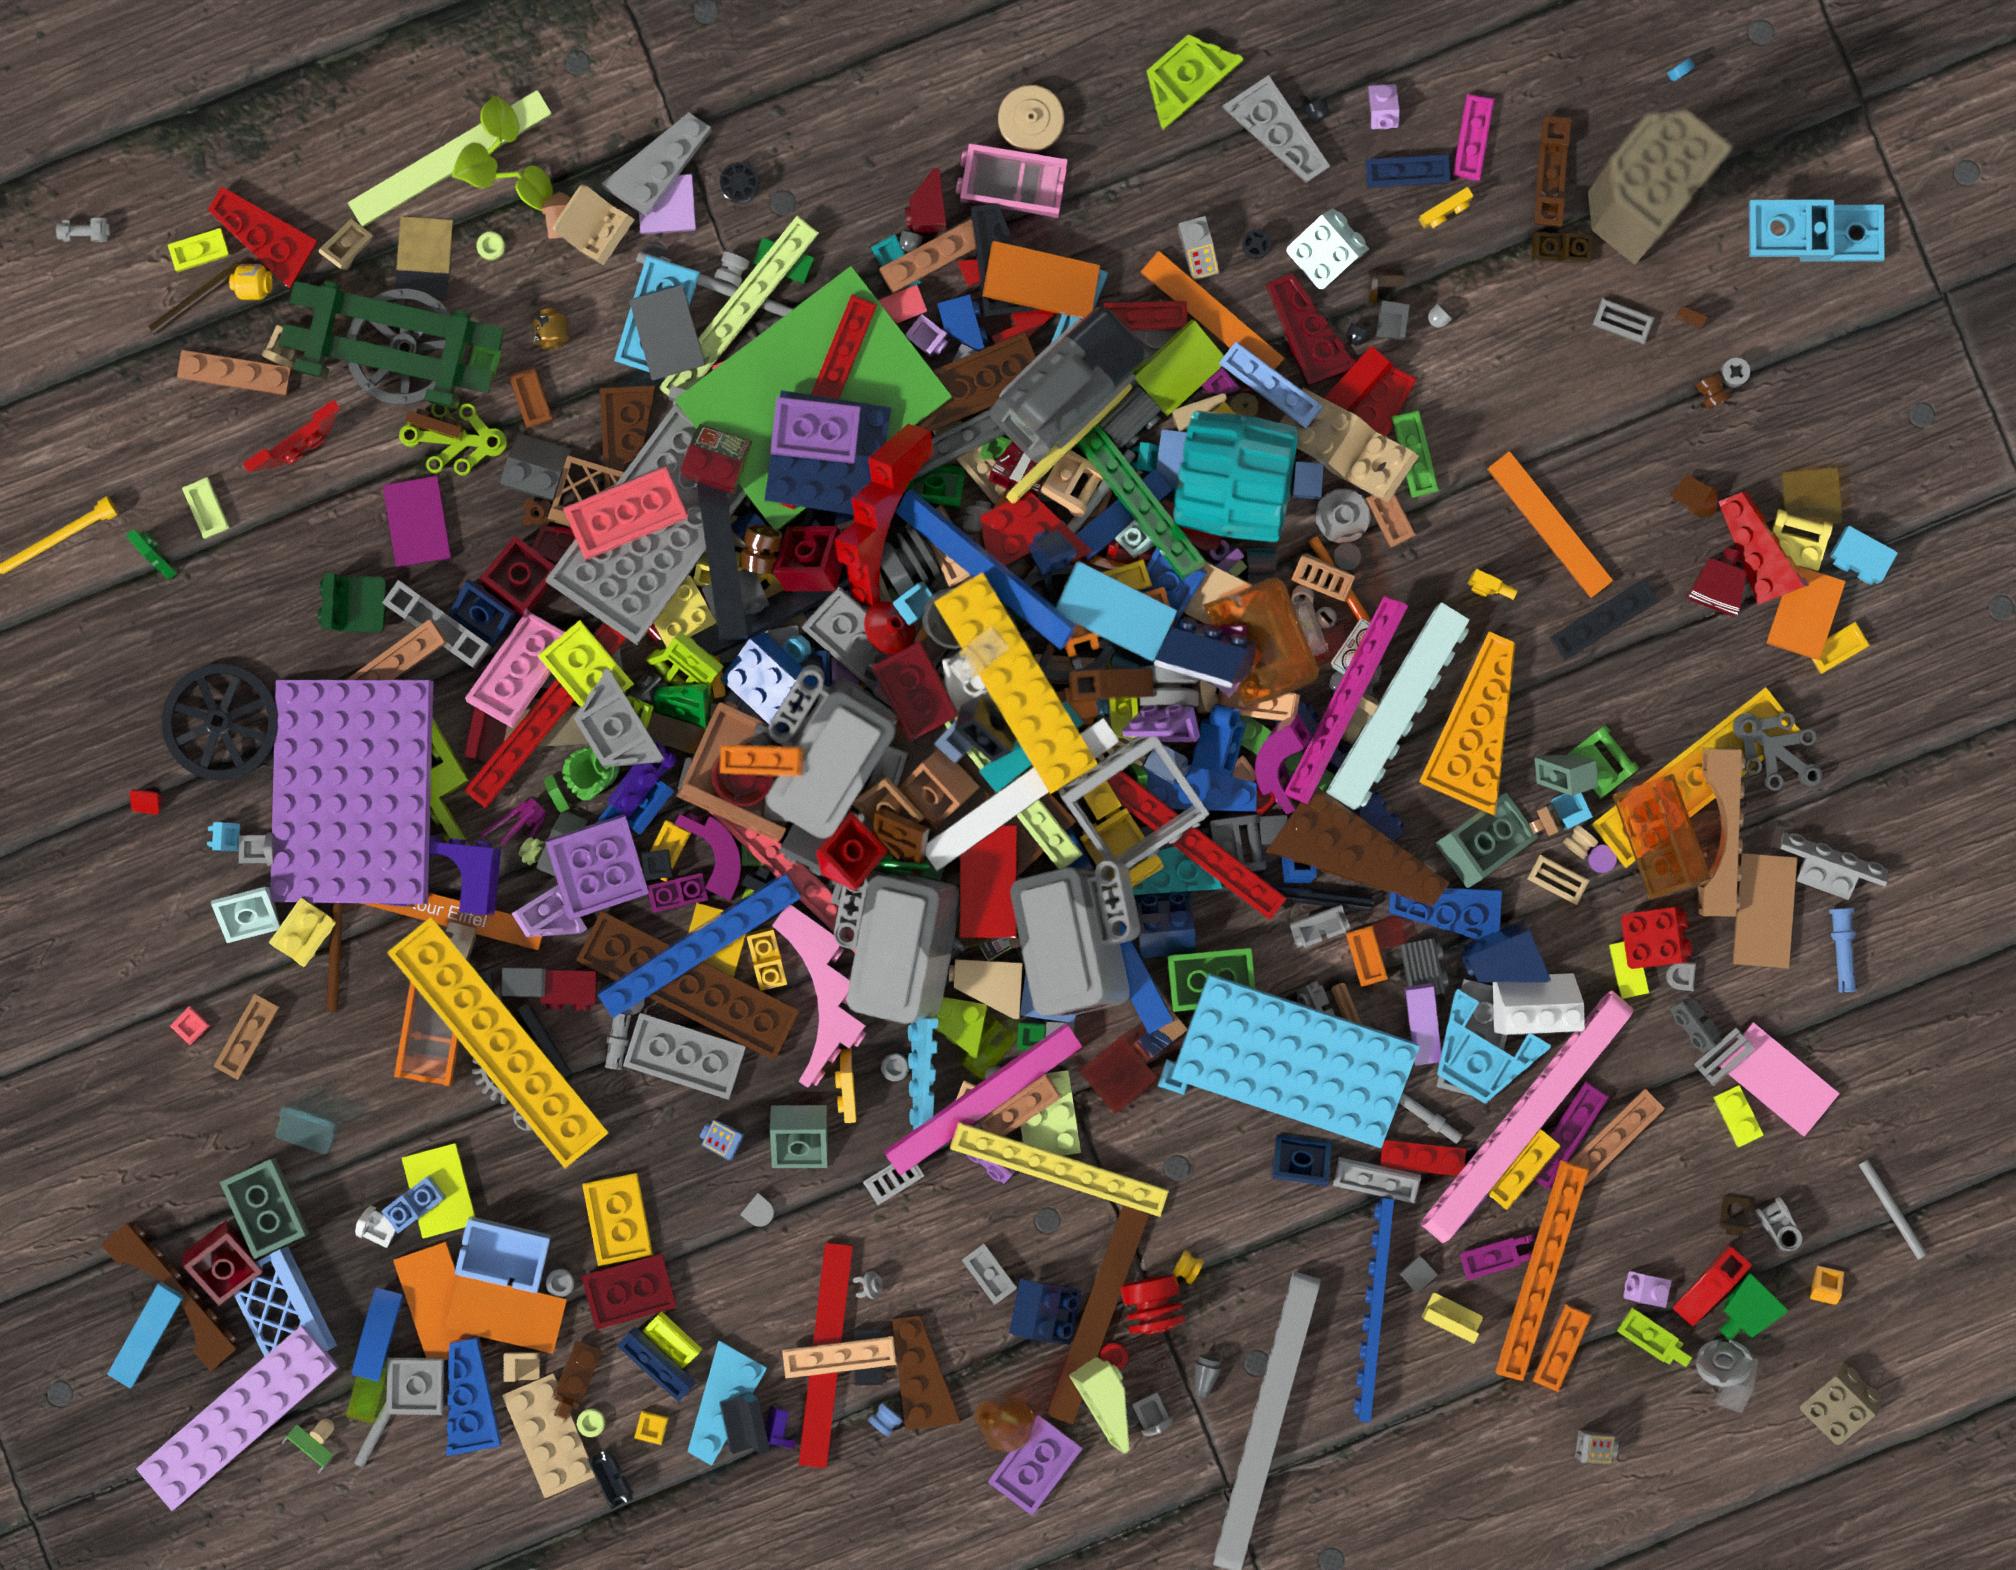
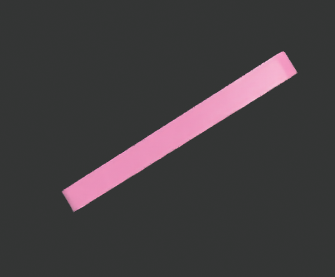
(1526, 1117)

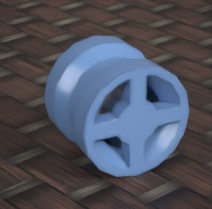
(885, 1419)

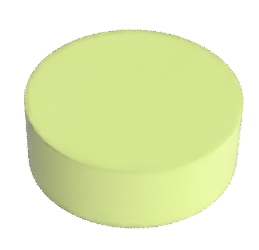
(491, 246)
(591, 1422)

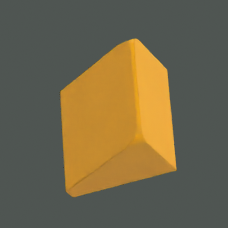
(1827, 1285)

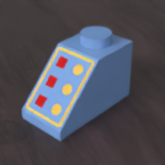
(721, 1139)

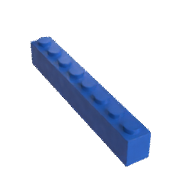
(699, 944)

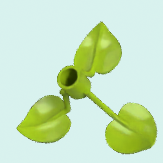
(479, 168)

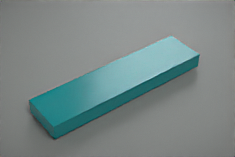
(1010, 766)

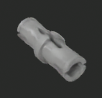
(617, 1041)

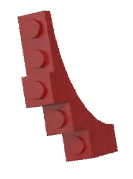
(874, 506)

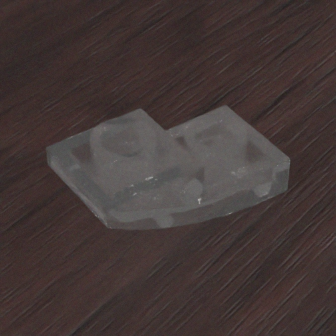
(977, 655)

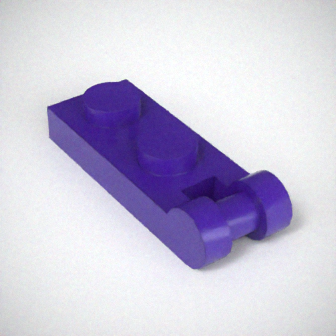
(639, 782)

